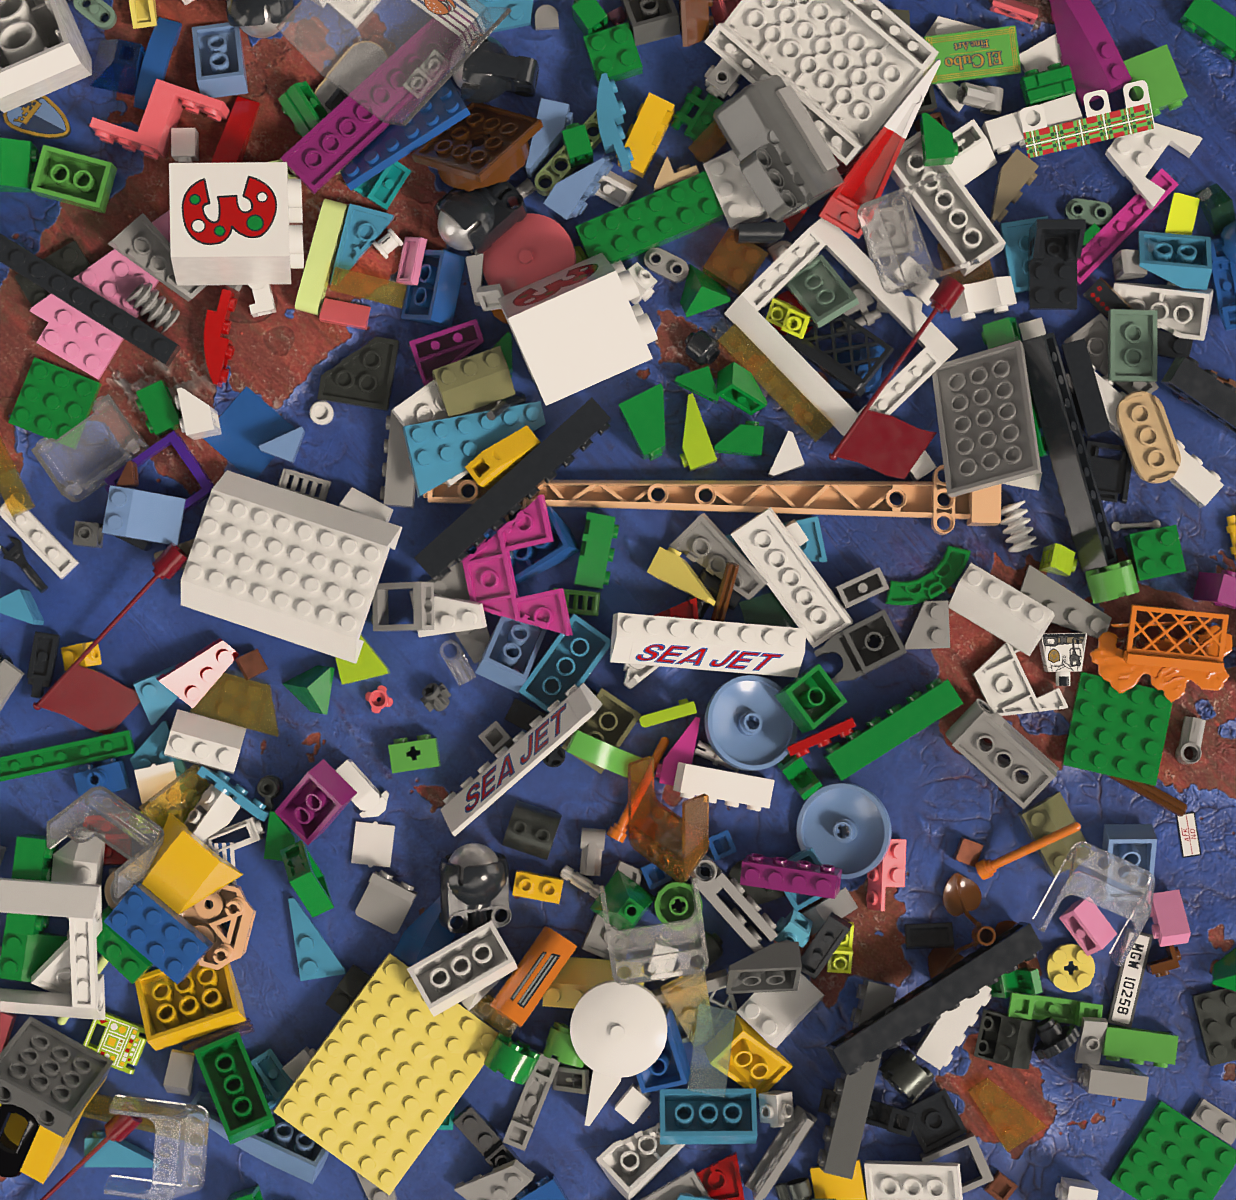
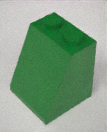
(17, 165)
(646, 421)

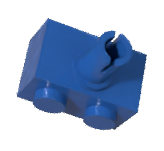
(110, 775)

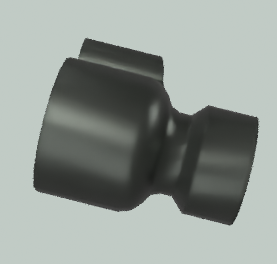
(269, 788)
(794, 1189)

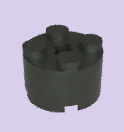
(906, 1075)

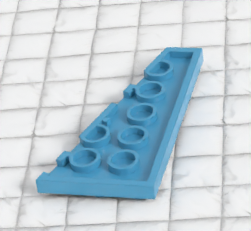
(447, 445)

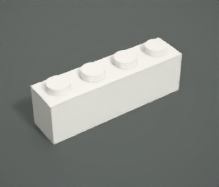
(1008, 131)
(723, 785)
(949, 1030)

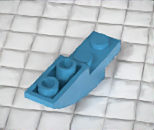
(609, 115)

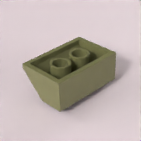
(473, 382)
(1046, 818)

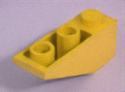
(502, 457)

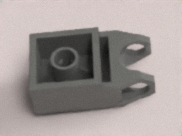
(854, 648)

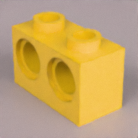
(538, 886)

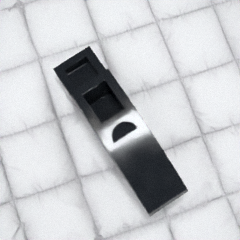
(484, 1137)

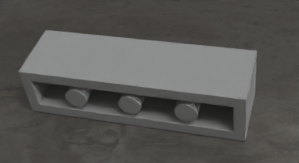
(399, 483)

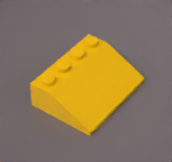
(186, 1010)

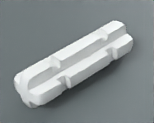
(580, 881)

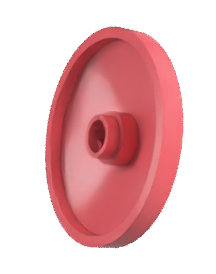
(528, 253)

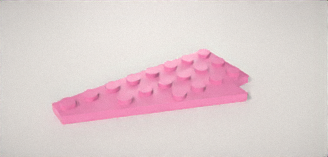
(81, 338)

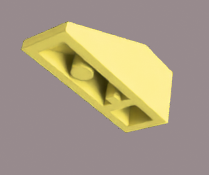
(677, 572)

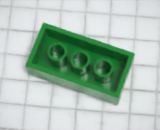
(31, 862)
(234, 1088)

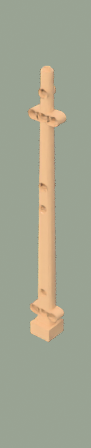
(755, 496)

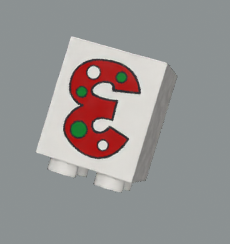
(234, 223)
(579, 326)

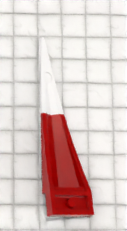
(873, 167)

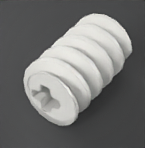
(1016, 527)

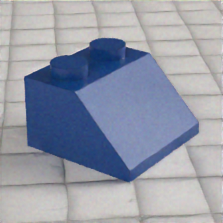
(861, 370)

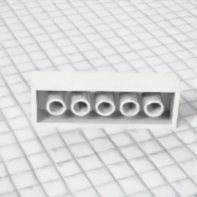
(947, 208)

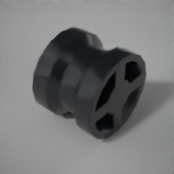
(554, 756)

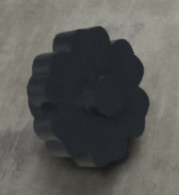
(1054, 1038)

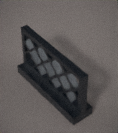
(831, 366)

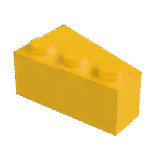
(648, 132)

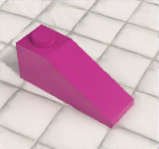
(680, 752)

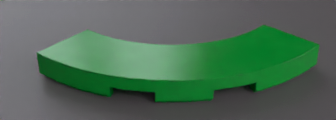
(933, 583)

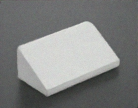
(615, 189)

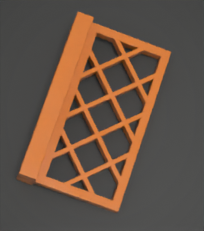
(1173, 659)

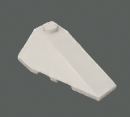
(1179, 309)
(636, 1160)

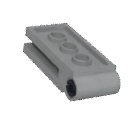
(981, 722)
(711, 882)

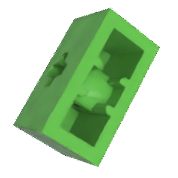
(403, 762)

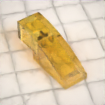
(368, 287)

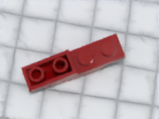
(216, 347)

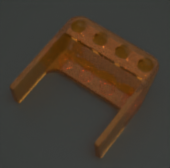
(659, 833)

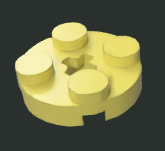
(1061, 978)

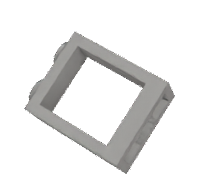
(422, 607)
(1113, 1081)
(965, 1140)

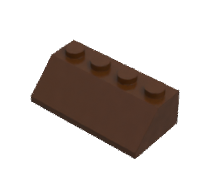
(695, 21)

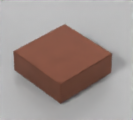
(251, 664)
(1001, 1187)

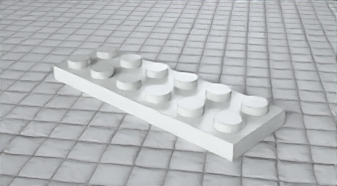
(792, 577)

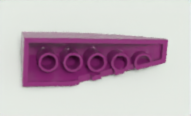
(1087, 48)

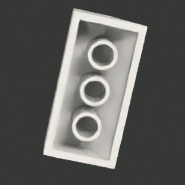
(1000, 609)

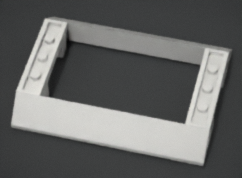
(803, 251)
(84, 908)

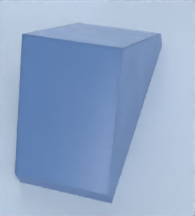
(285, 446)

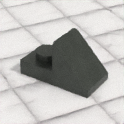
(347, 989)

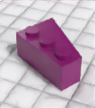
(445, 347)
(1217, 588)

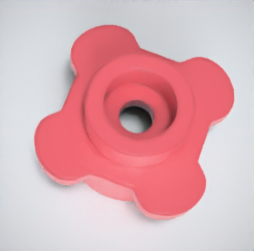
(372, 697)

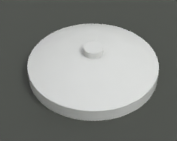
(618, 1029)

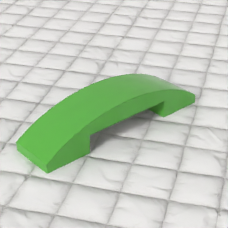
(601, 753)
(1061, 1009)

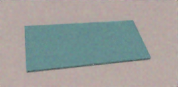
(711, 1050)

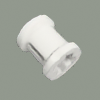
(387, 243)

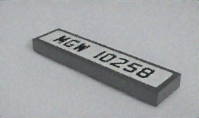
(1129, 982)

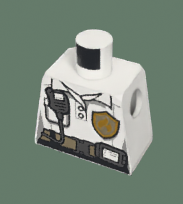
(1063, 654)

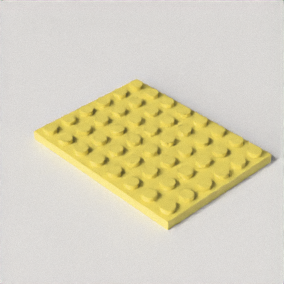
(386, 1076)

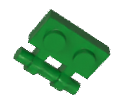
(703, 117)

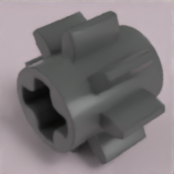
(435, 697)

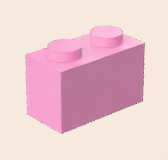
(1169, 919)
(1088, 926)

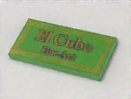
(976, 54)

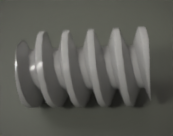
(154, 306)

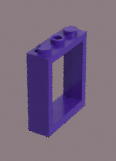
(186, 455)

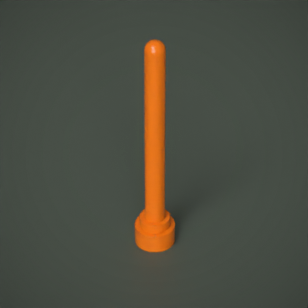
(619, 829)
(987, 868)

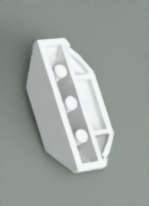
(79, 862)

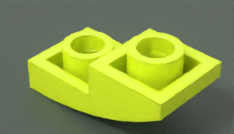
(788, 318)
(842, 957)

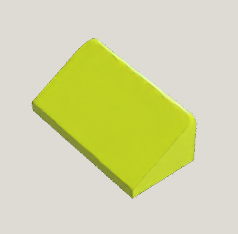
(1182, 214)

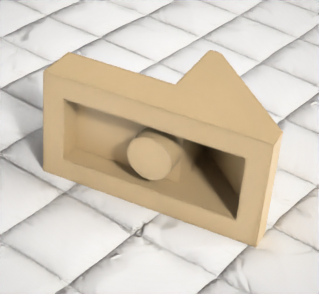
(668, 177)

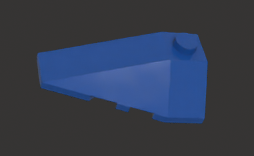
(536, 559)
(424, 936)

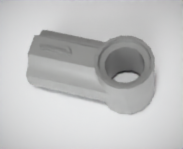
(985, 98)
(1190, 737)
(592, 846)

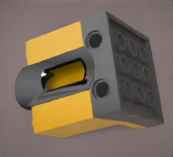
(43, 1096)

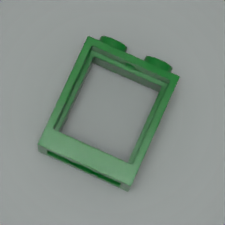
(306, 878)

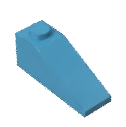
(116, 1153)

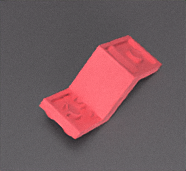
(159, 117)

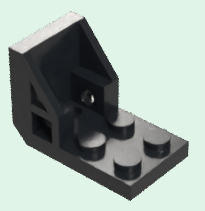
(1052, 263)

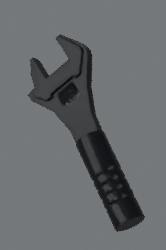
(505, 404)
(17, 556)

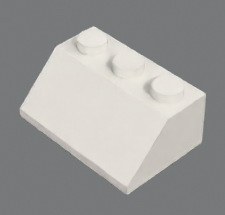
(205, 741)

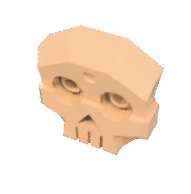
(228, 905)

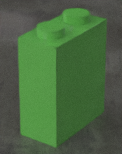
(1162, 79)

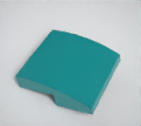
(385, 185)

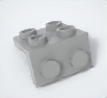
(386, 901)

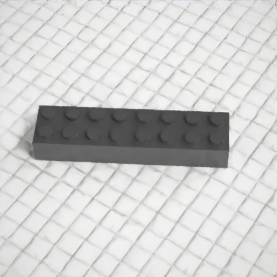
(853, 1092)

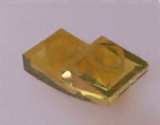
(491, 1016)

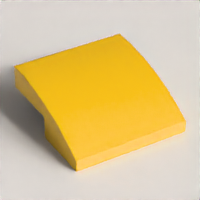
(836, 1187)

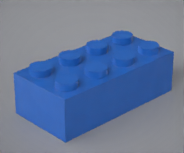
(158, 933)

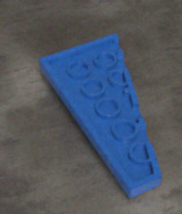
(398, 141)

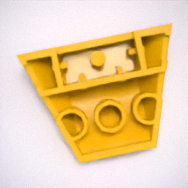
(186, 869)

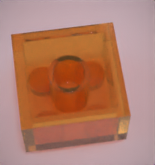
(734, 263)

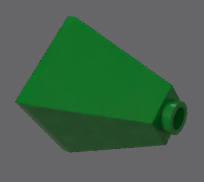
(624, 900)

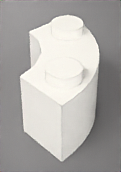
(984, 297)

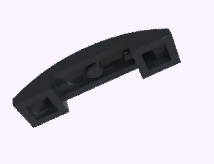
(879, 1114)

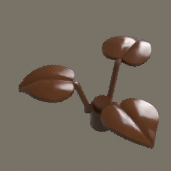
(960, 897)

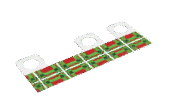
(1095, 128)

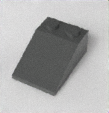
(651, 19)
(767, 970)

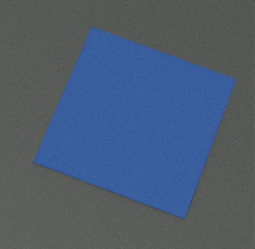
(244, 428)

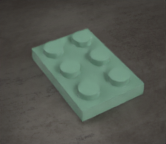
(821, 291)
(1132, 345)

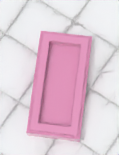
(411, 260)

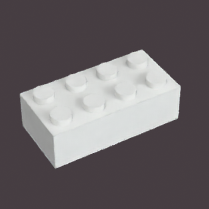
(462, 968)

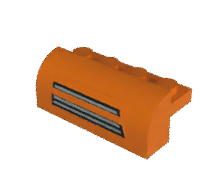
(533, 976)

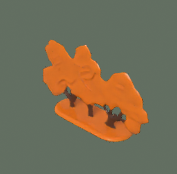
(1170, 680)

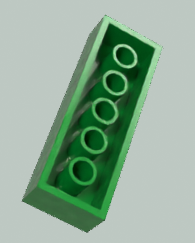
(652, 220)
(893, 729)

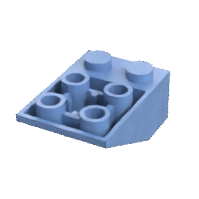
(570, 194)

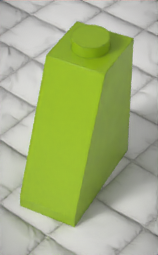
(367, 666)

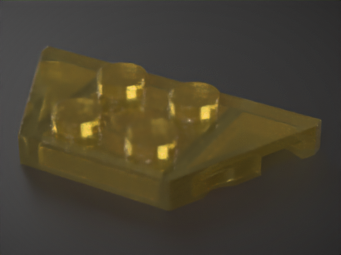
(240, 704)

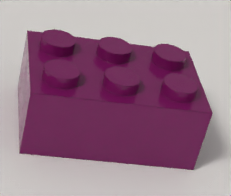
(315, 802)

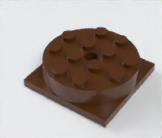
(480, 147)

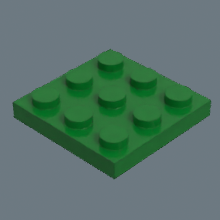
(53, 400)

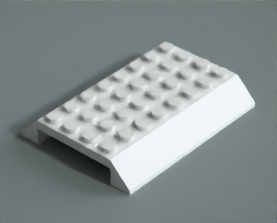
(840, 57)
(286, 565)

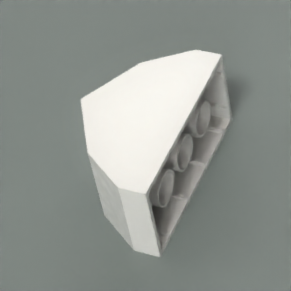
(38, 50)

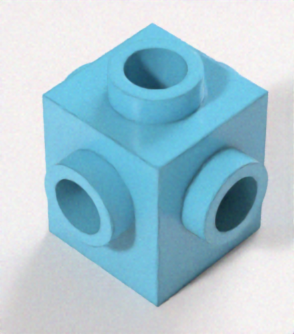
(794, 928)

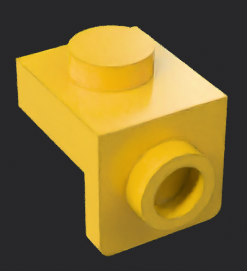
(73, 652)

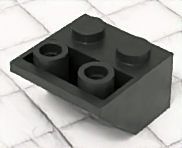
(1005, 1039)

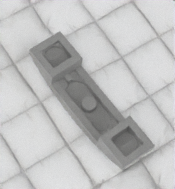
(531, 1102)

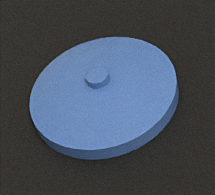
(749, 723)
(845, 828)

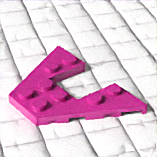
(492, 577)

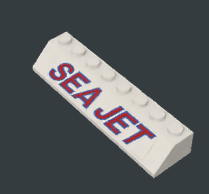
(707, 645)
(520, 758)

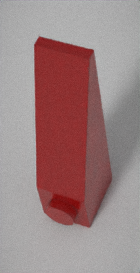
(236, 132)

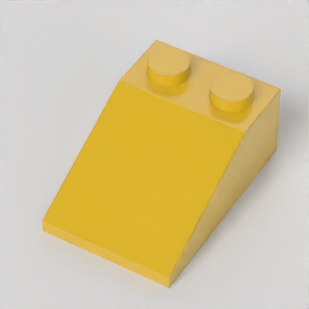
(754, 1060)

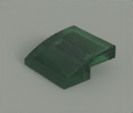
(766, 611)

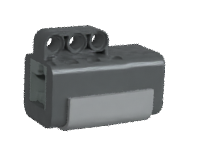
(778, 147)

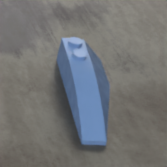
(278, 1146)

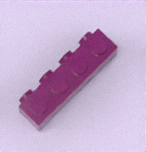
(791, 876)

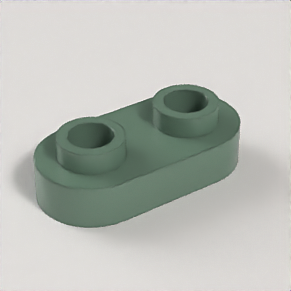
(96, 11)
(1088, 211)

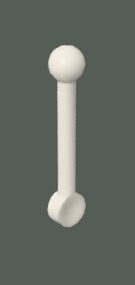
(1116, 526)

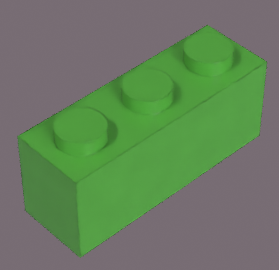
(1140, 1045)

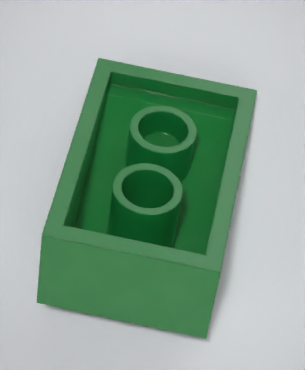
(26, 954)

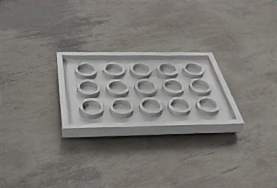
(986, 419)

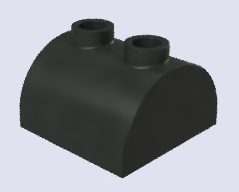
(531, 830)

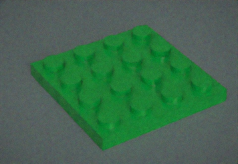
(1117, 731)
(1173, 1160)

